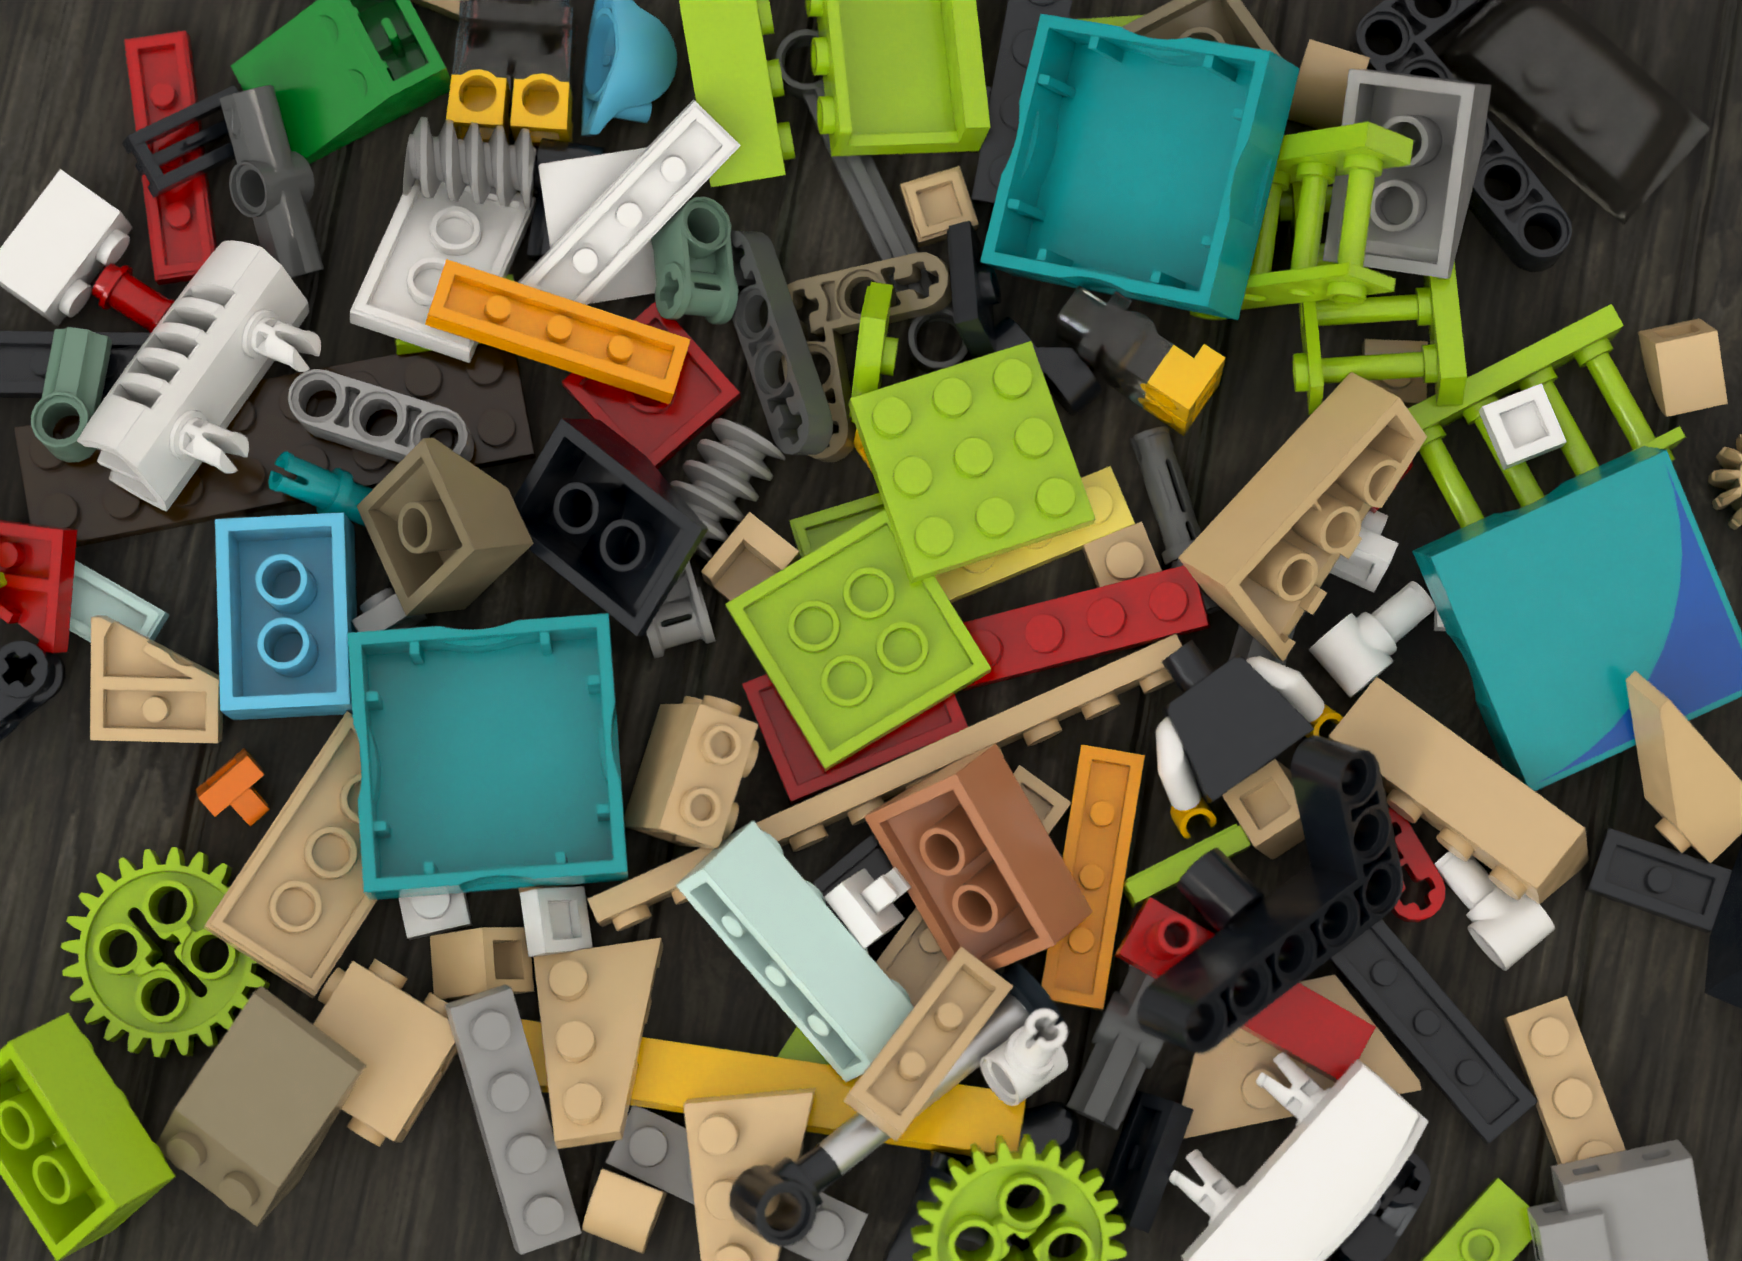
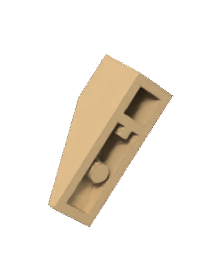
(1683, 775)

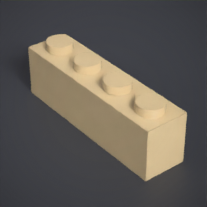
(1304, 511)
(1465, 796)

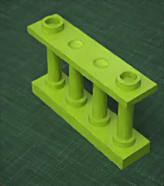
(1316, 159)
(1430, 305)
(1586, 343)

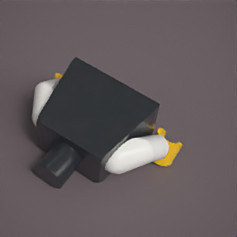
(1228, 726)

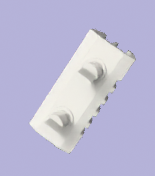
(199, 372)
(1317, 1181)

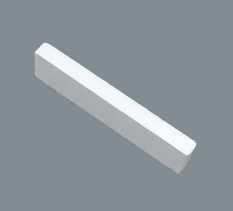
(634, 207)

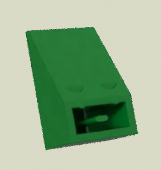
(345, 71)

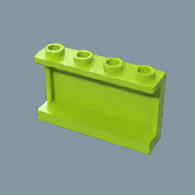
(899, 76)

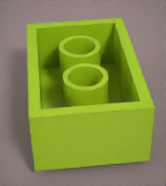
(71, 1139)

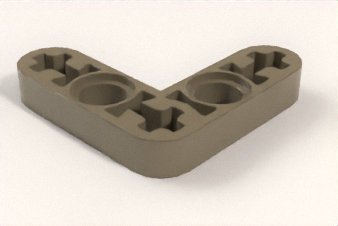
(837, 317)

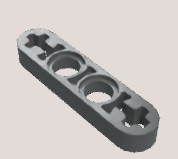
(798, 408)

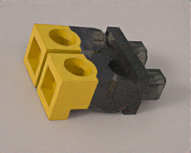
(519, 42)
(1138, 359)

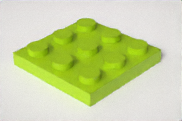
(971, 461)
(856, 641)

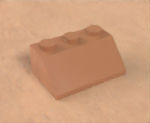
(980, 862)

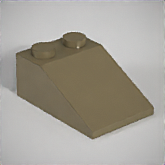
(260, 1107)

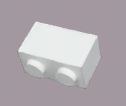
(62, 248)

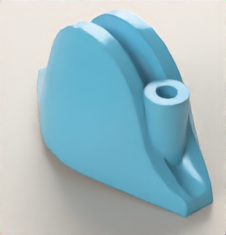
(625, 65)

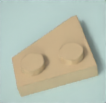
(148, 690)

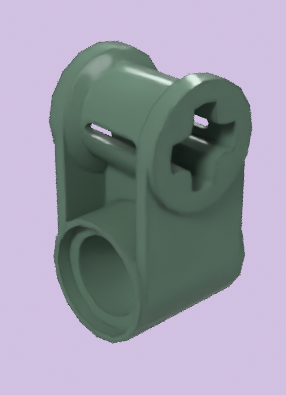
(694, 262)

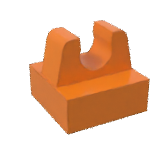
(234, 787)

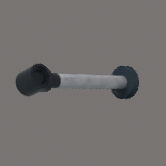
(805, 1179)

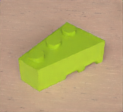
(738, 84)

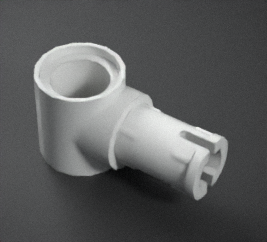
(1362, 646)
(1500, 923)
(1027, 1058)

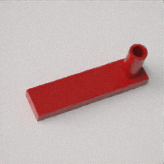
(1296, 1023)

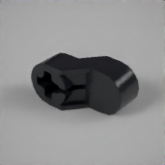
(1062, 368)
(1377, 1236)

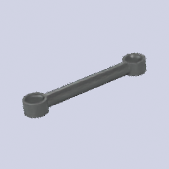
(872, 205)

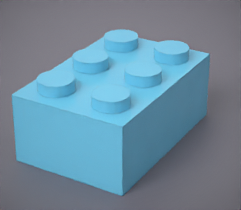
(285, 614)

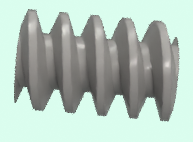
(470, 163)
(724, 477)

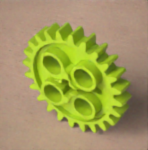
(126, 991)
(979, 1199)

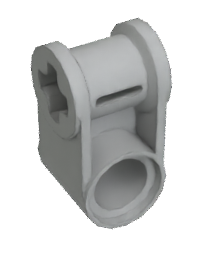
(682, 603)

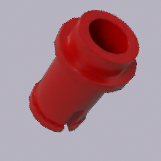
(130, 296)

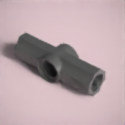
(271, 180)
(1117, 1058)

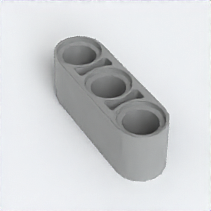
(355, 405)

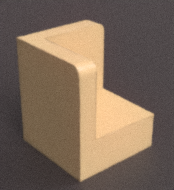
(748, 558)
(1267, 809)

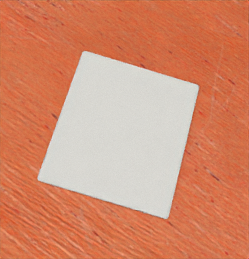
(567, 194)

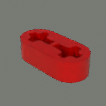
(1419, 868)

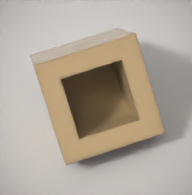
(1323, 85)
(1684, 366)
(480, 961)
(623, 1210)

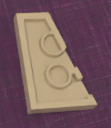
(592, 1035)
(724, 1141)

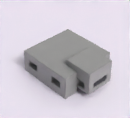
(1622, 1209)

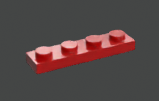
(1089, 624)

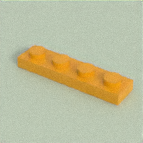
(557, 331)
(1097, 858)

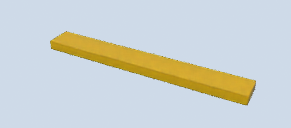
(680, 1071)

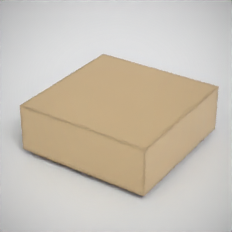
(937, 203)

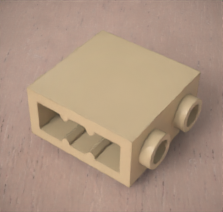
(693, 773)
(397, 1038)

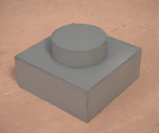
(384, 613)

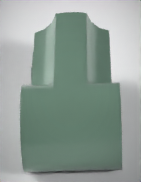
(71, 387)

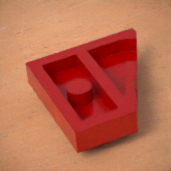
(39, 579)

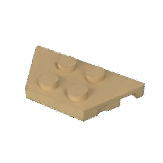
(1224, 1079)

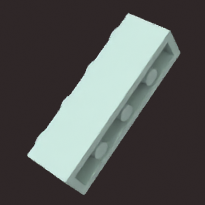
(797, 949)

